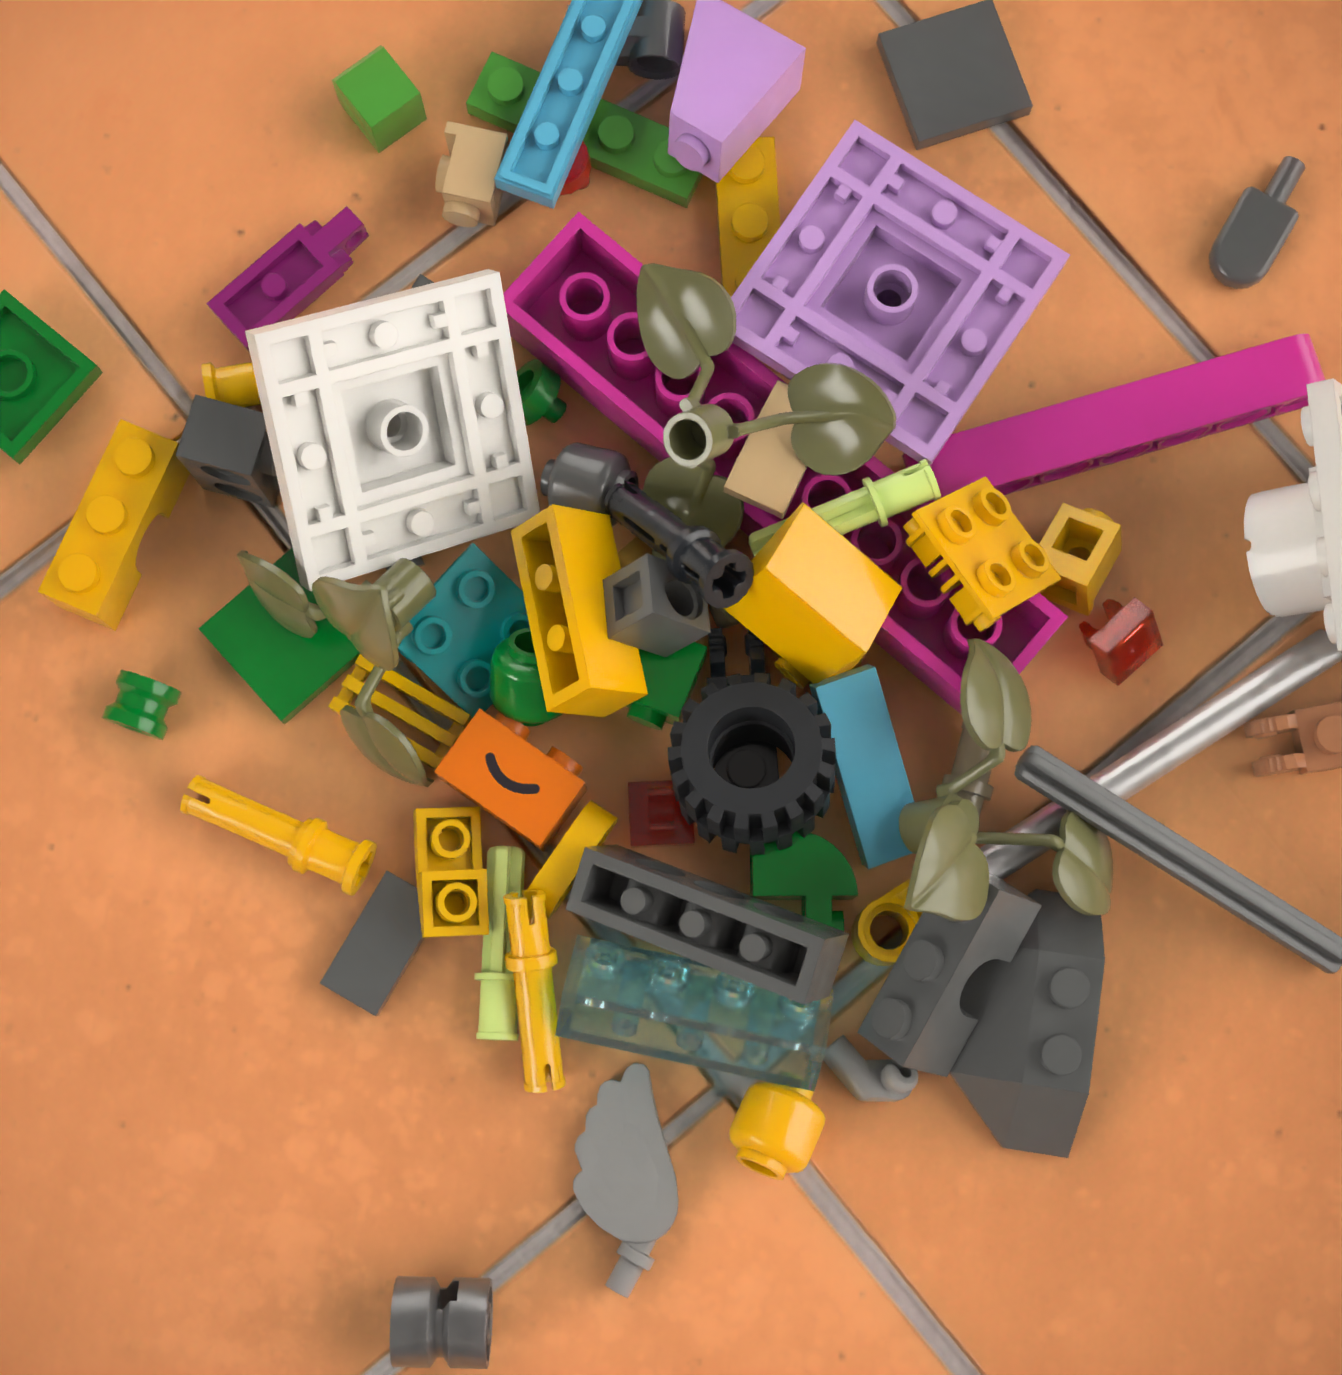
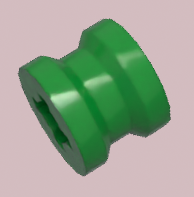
(141, 704)

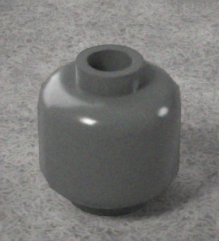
(584, 476)

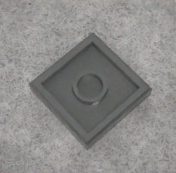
(954, 74)

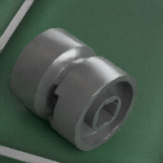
(441, 1322)

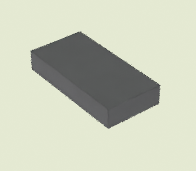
(378, 946)

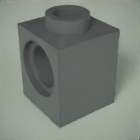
(653, 608)

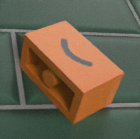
(513, 778)

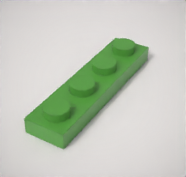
(616, 138)

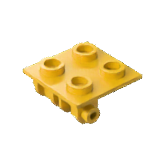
(984, 550)

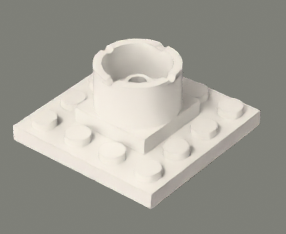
(395, 425)
(1299, 526)

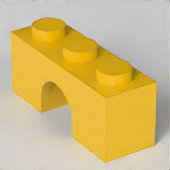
(97, 557)

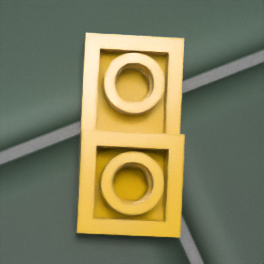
(450, 872)

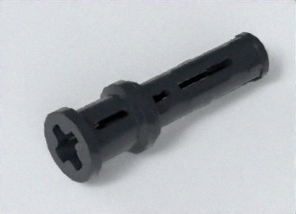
(691, 552)

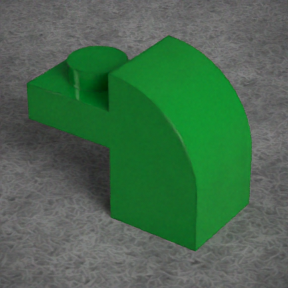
(806, 872)

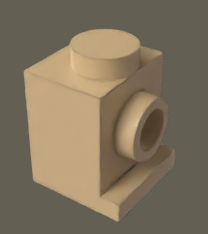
(469, 174)

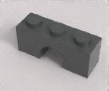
(919, 1007)

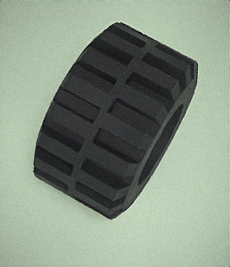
(752, 714)

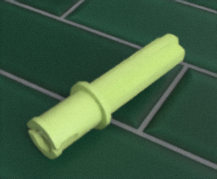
(870, 503)
(497, 991)

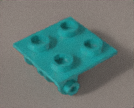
(463, 625)

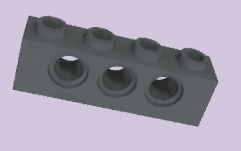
(708, 922)

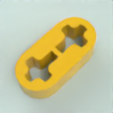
(561, 867)

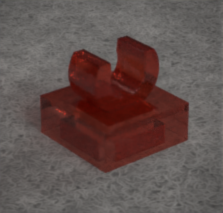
(1124, 640)
(657, 816)

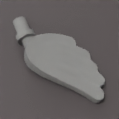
(627, 1173)

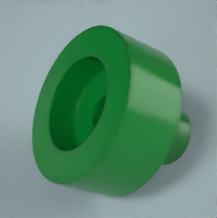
(539, 392)

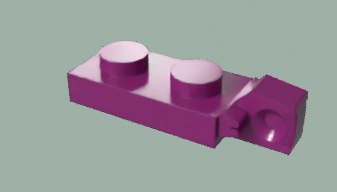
(289, 275)

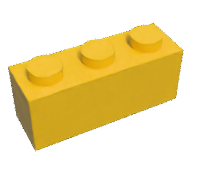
(561, 572)

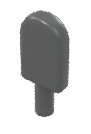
(1256, 229)

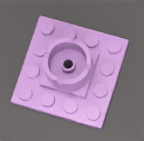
(898, 281)

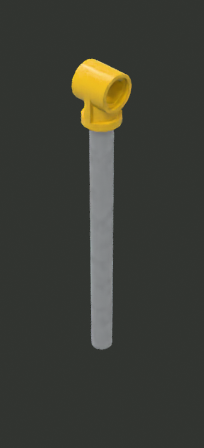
(1129, 773)

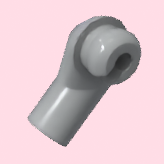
(869, 1079)

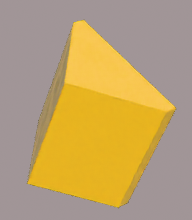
(815, 596)

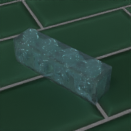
(690, 1014)

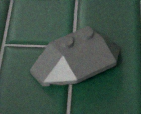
(1035, 1031)

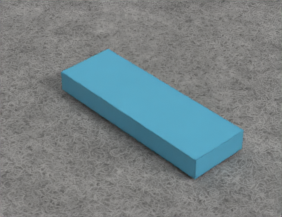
(866, 762)

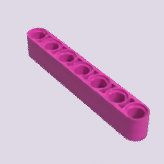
(1131, 418)

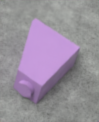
(729, 87)

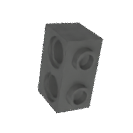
(229, 451)

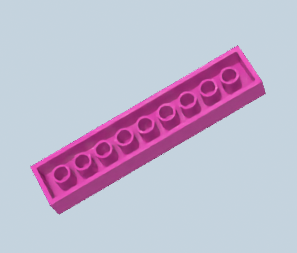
(581, 320)

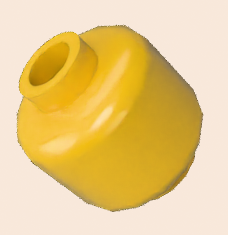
(776, 1129)

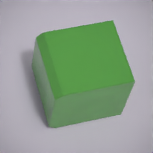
(380, 98)

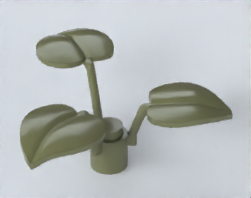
(835, 408)
(375, 622)
(942, 831)

